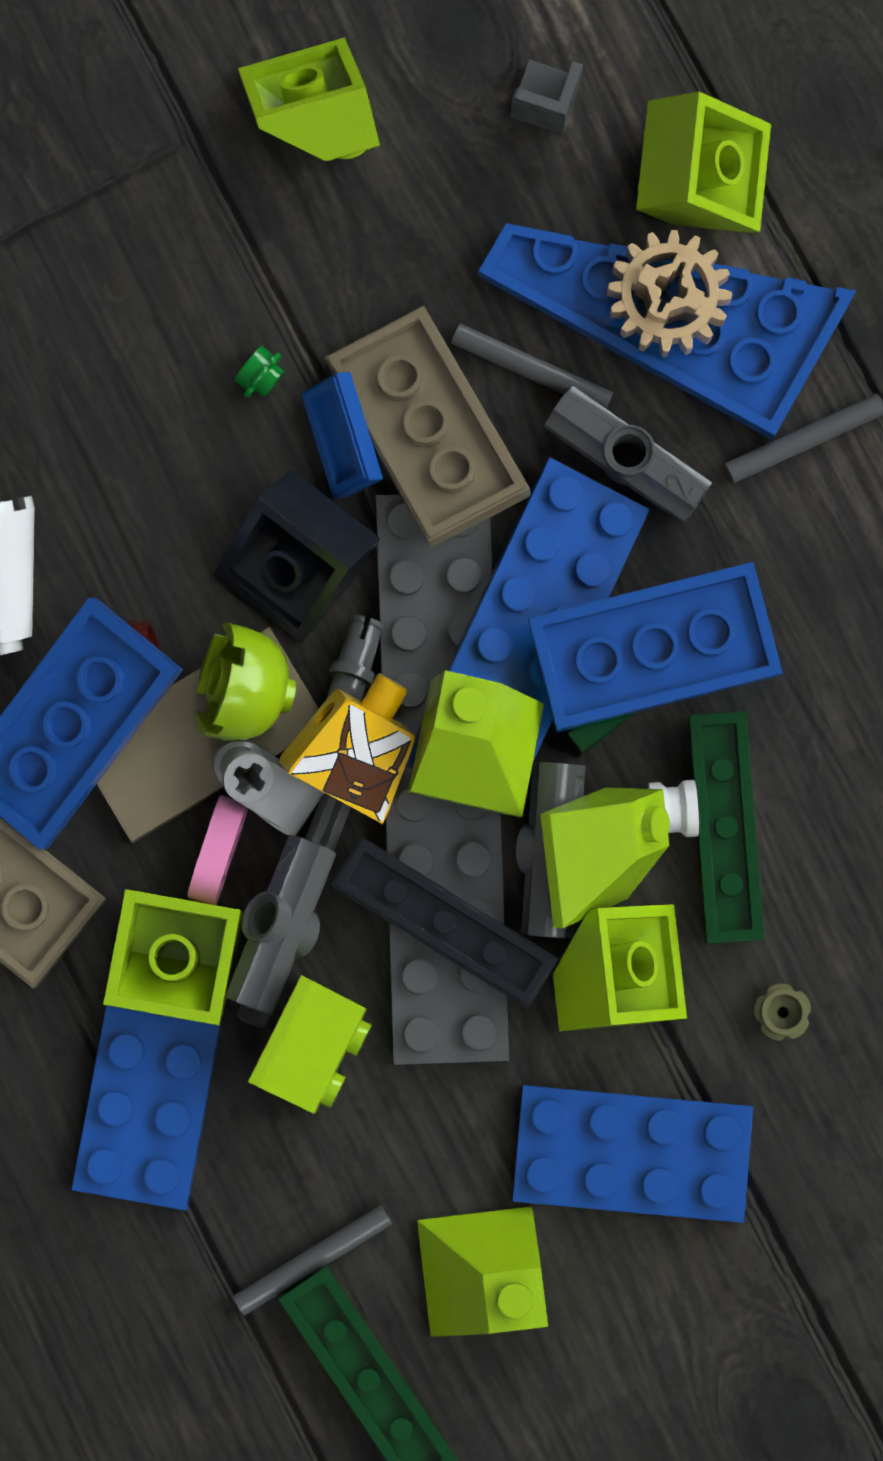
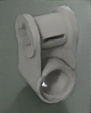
(267, 788)

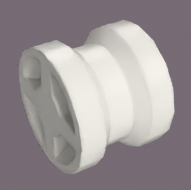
(682, 807)

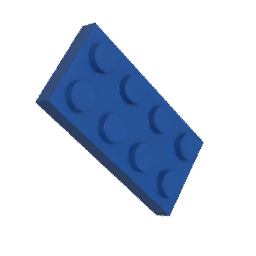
(655, 647)
(76, 719)
(146, 1108)
(632, 1154)

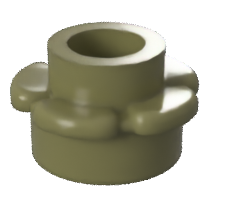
(798, 1010)

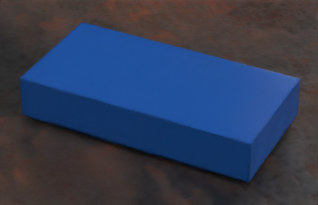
(341, 435)

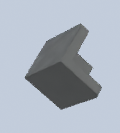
(546, 95)

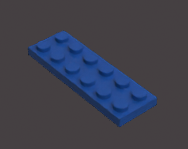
(557, 557)

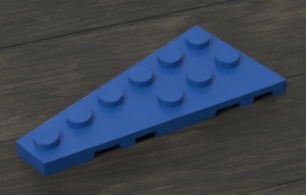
(746, 369)

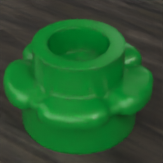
(260, 373)

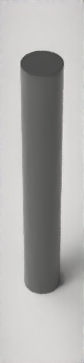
(527, 365)
(804, 438)
(312, 1260)

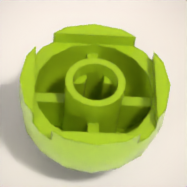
(243, 685)

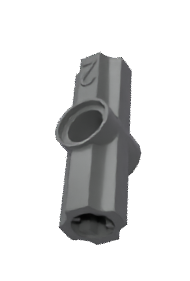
(597, 432)
(550, 787)
(280, 925)

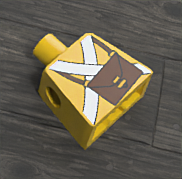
(354, 748)

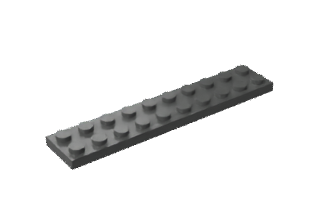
(425, 609)

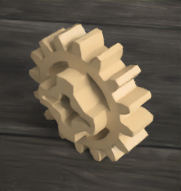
(650, 281)

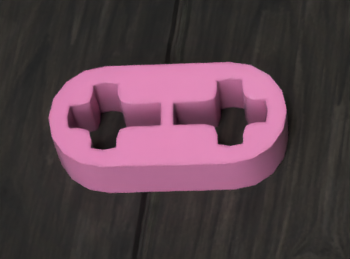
(217, 851)

